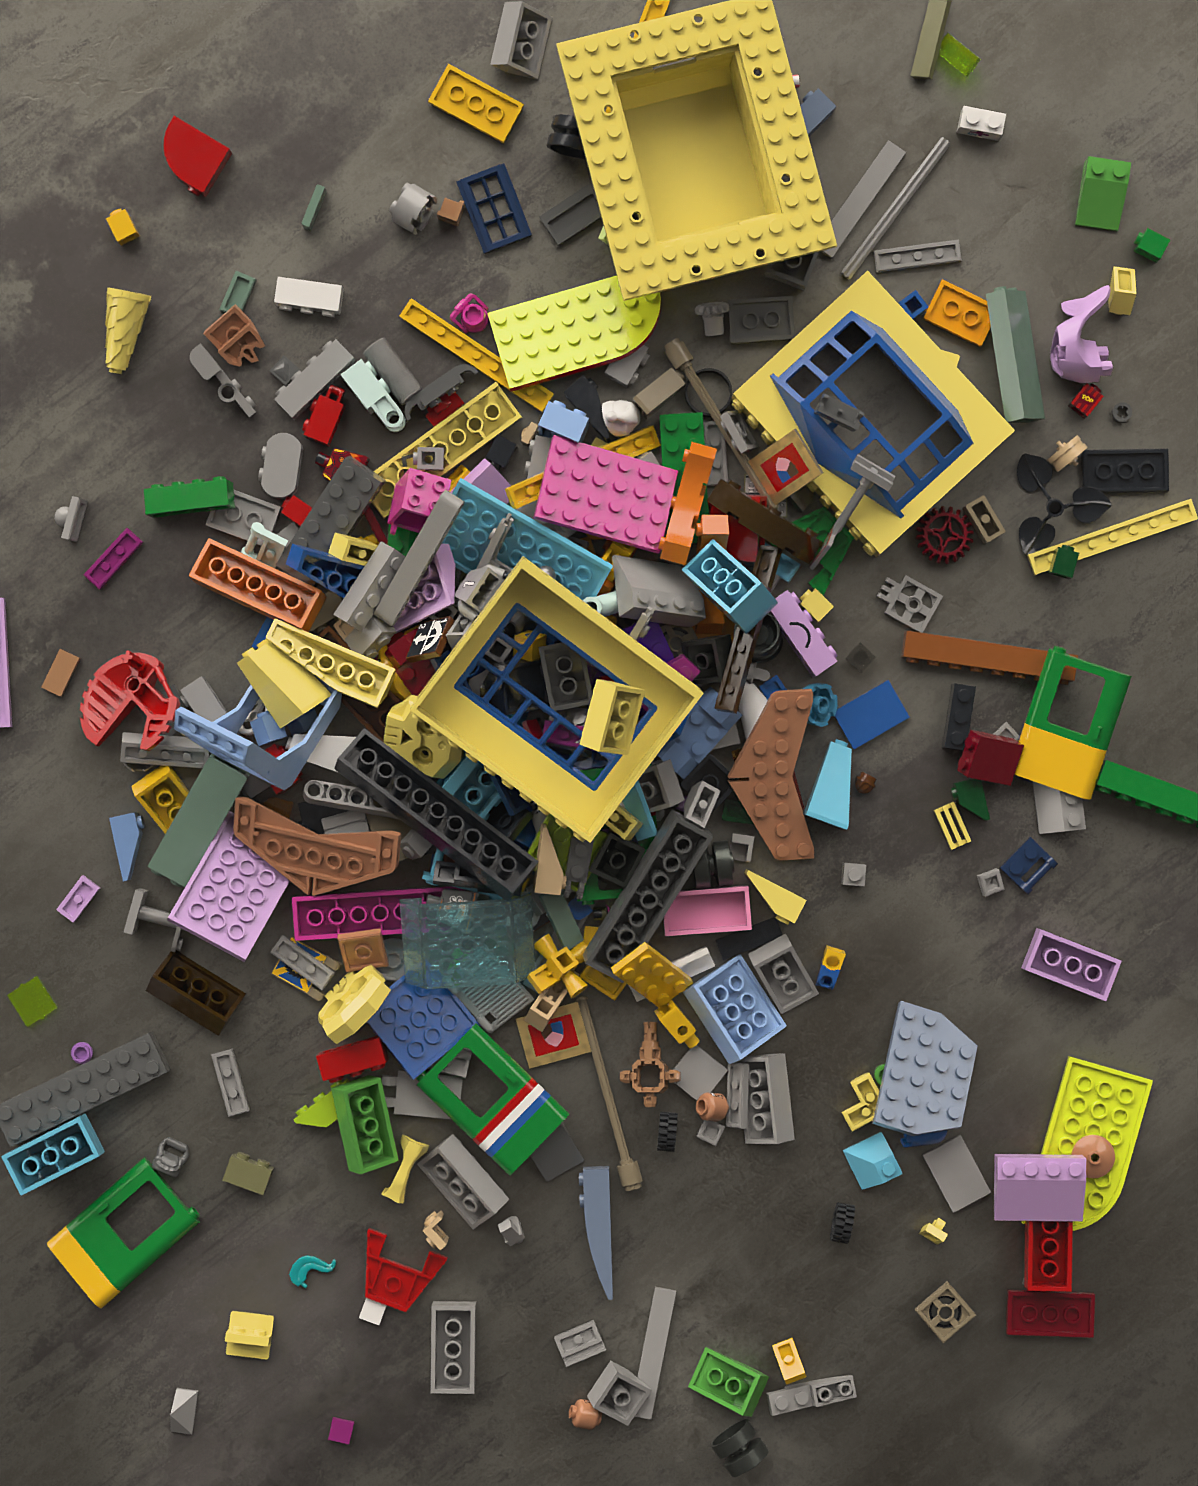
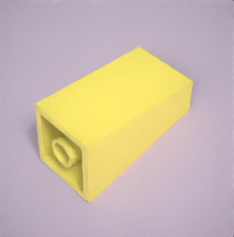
(281, 682)

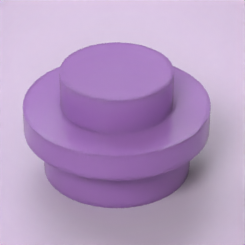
(81, 1052)

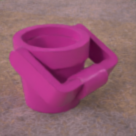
(473, 316)

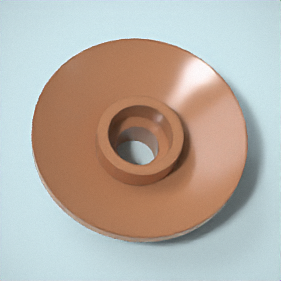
(1097, 1145)

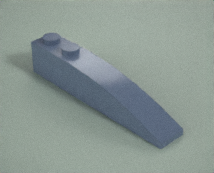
(598, 1222)

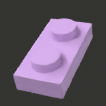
(78, 898)

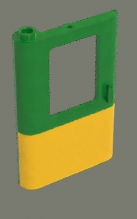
(1060, 755)

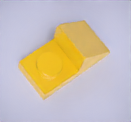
(789, 1361)

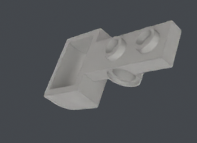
(208, 367)

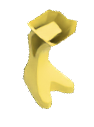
(411, 1153)

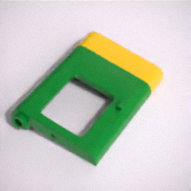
(96, 1252)

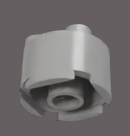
(413, 208)

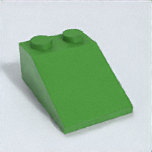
(1102, 193)
(728, 1382)

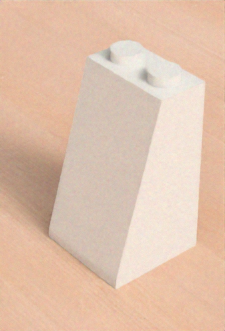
(326, 751)

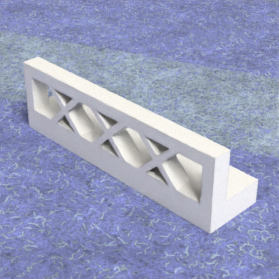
(690, 964)

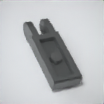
(577, 865)

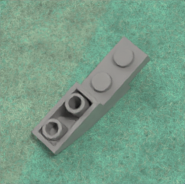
(811, 1393)

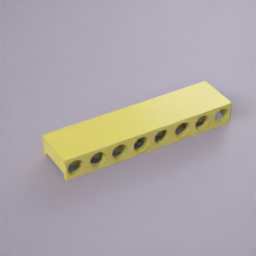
(458, 434)

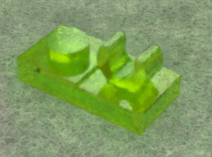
(958, 55)

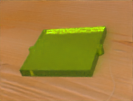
(32, 1001)

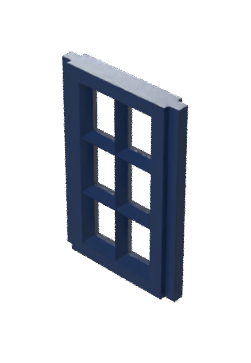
(476, 217)

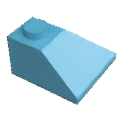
(872, 1161)

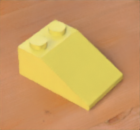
(781, 901)

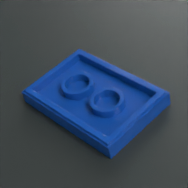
(871, 714)

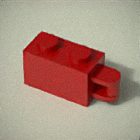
(325, 416)

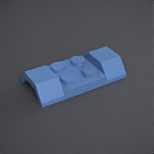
(700, 734)

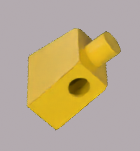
(672, 1019)

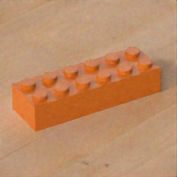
(257, 585)

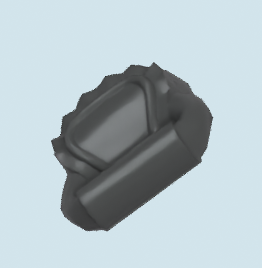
(168, 1162)

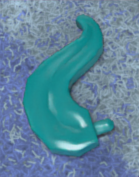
(301, 1267)

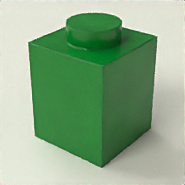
(1151, 244)

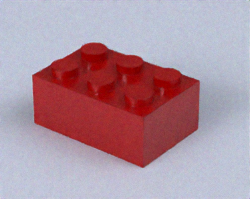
(352, 1059)

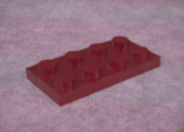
(1050, 1313)

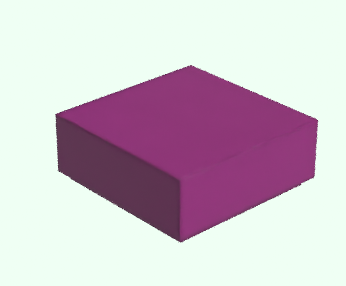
(341, 1430)

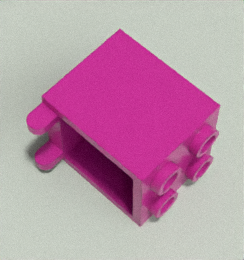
(415, 499)

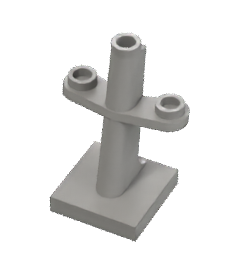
(139, 911)

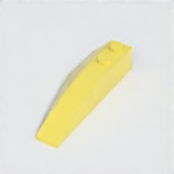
(335, 665)

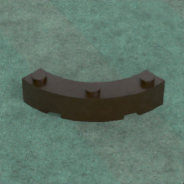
(765, 521)

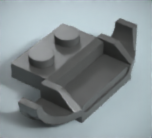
(443, 385)

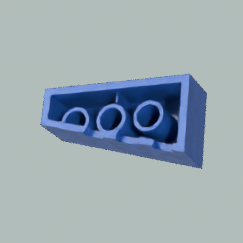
(324, 568)

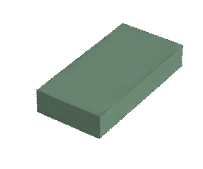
(314, 207)
(238, 292)

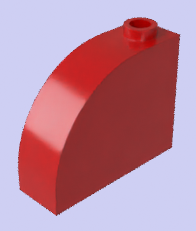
(194, 156)
(742, 542)

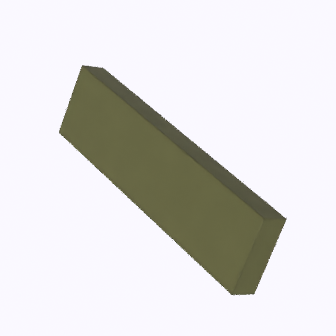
(930, 39)

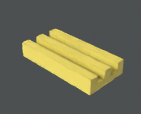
(959, 842)

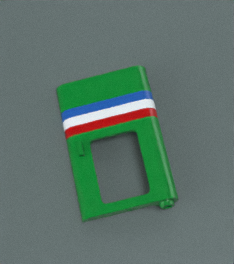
(515, 1122)

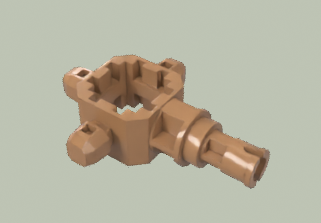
(650, 1056)

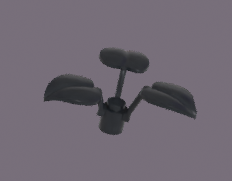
(1037, 534)

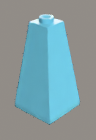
(831, 789)

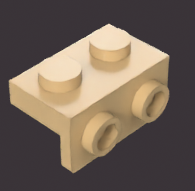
(434, 1233)

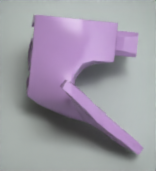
(1070, 354)

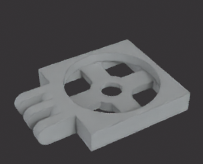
(895, 593)

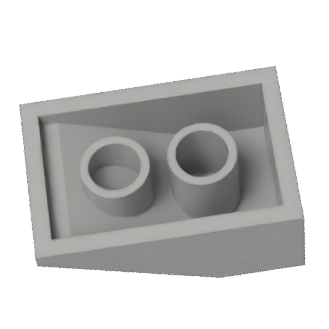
(783, 973)

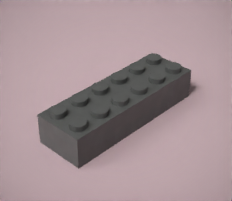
(335, 511)

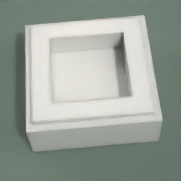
(372, 1311)

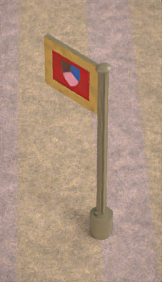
(776, 470)
(570, 1035)

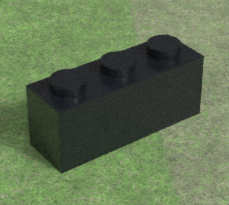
(958, 716)

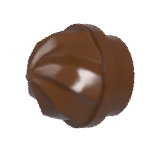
(864, 783)

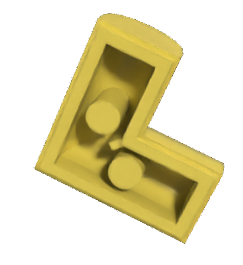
(864, 1111)

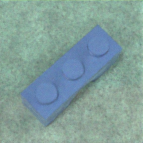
(268, 731)

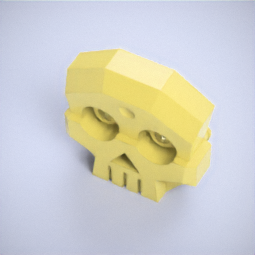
(441, 756)
(352, 1003)

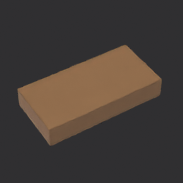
(60, 672)

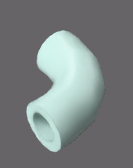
(604, 604)

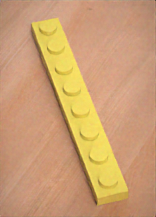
(1119, 534)

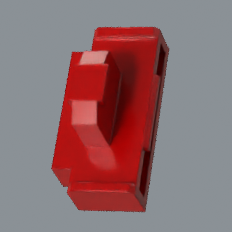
(444, 409)

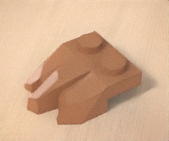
(235, 336)

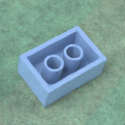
(563, 422)

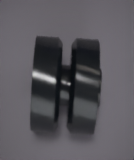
(566, 137)

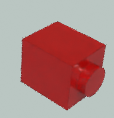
(295, 509)

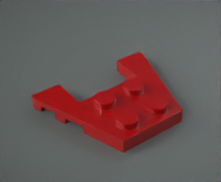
(392, 1281)

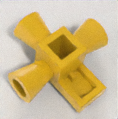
(559, 967)

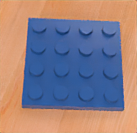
(420, 1024)

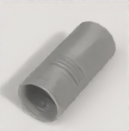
(388, 366)

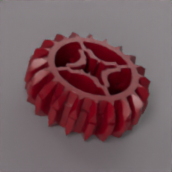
(925, 530)

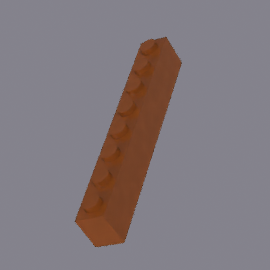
(978, 656)

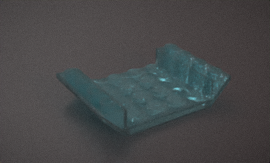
(467, 942)

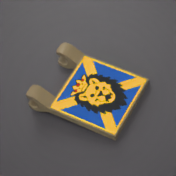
(293, 978)

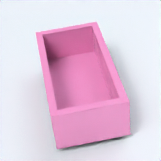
(709, 911)

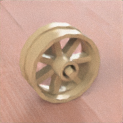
(1067, 453)

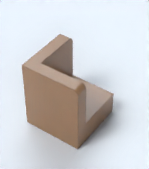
(451, 211)

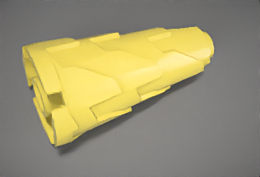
(123, 322)

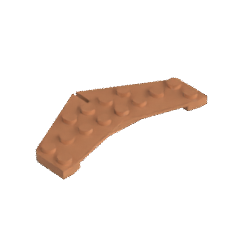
(769, 764)
(303, 855)

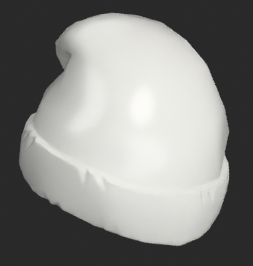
(620, 417)

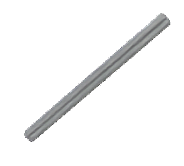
(895, 208)

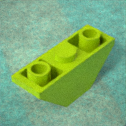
(320, 1113)

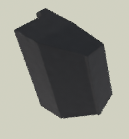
(528, 675)

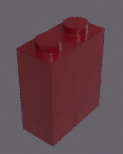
(990, 757)

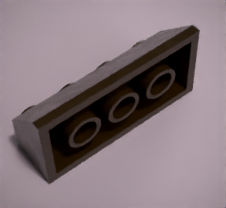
(195, 992)

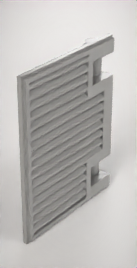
(499, 1000)

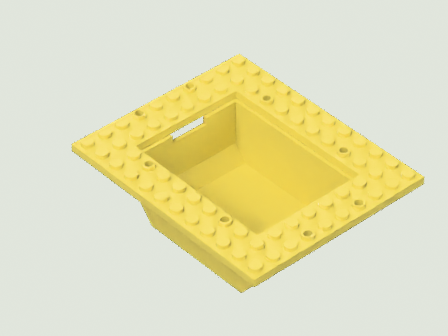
(696, 146)

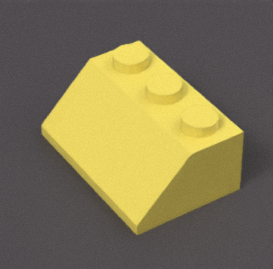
(612, 717)

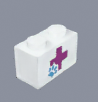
(981, 123)

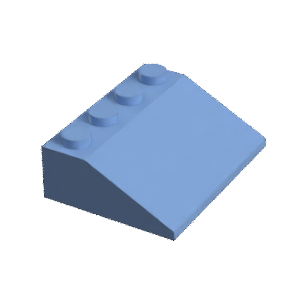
(734, 1009)

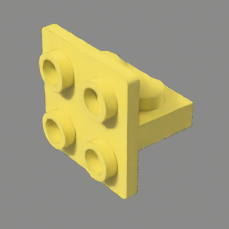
(249, 1335)

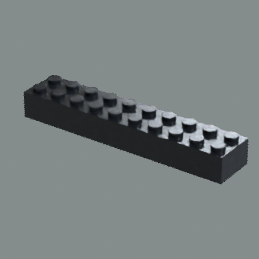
(436, 814)

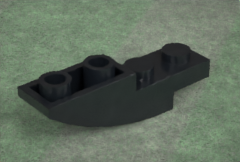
(454, 875)

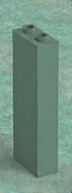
(1015, 355)
(198, 820)

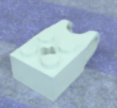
(373, 394)

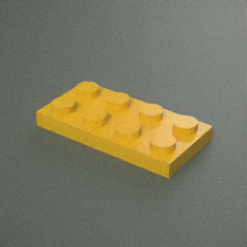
(476, 103)
(652, 975)

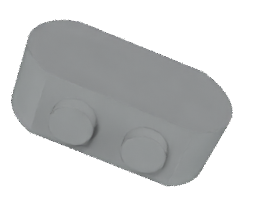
(281, 466)

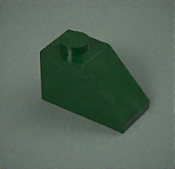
(971, 797)

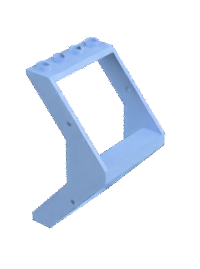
(222, 739)

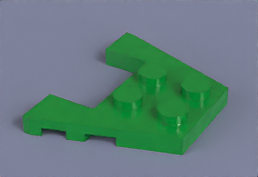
(822, 522)

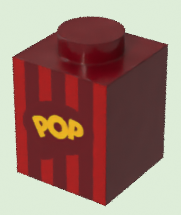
(1086, 400)

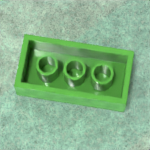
(364, 1124)

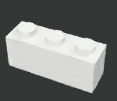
(308, 296)

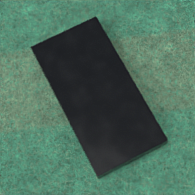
(1126, 470)

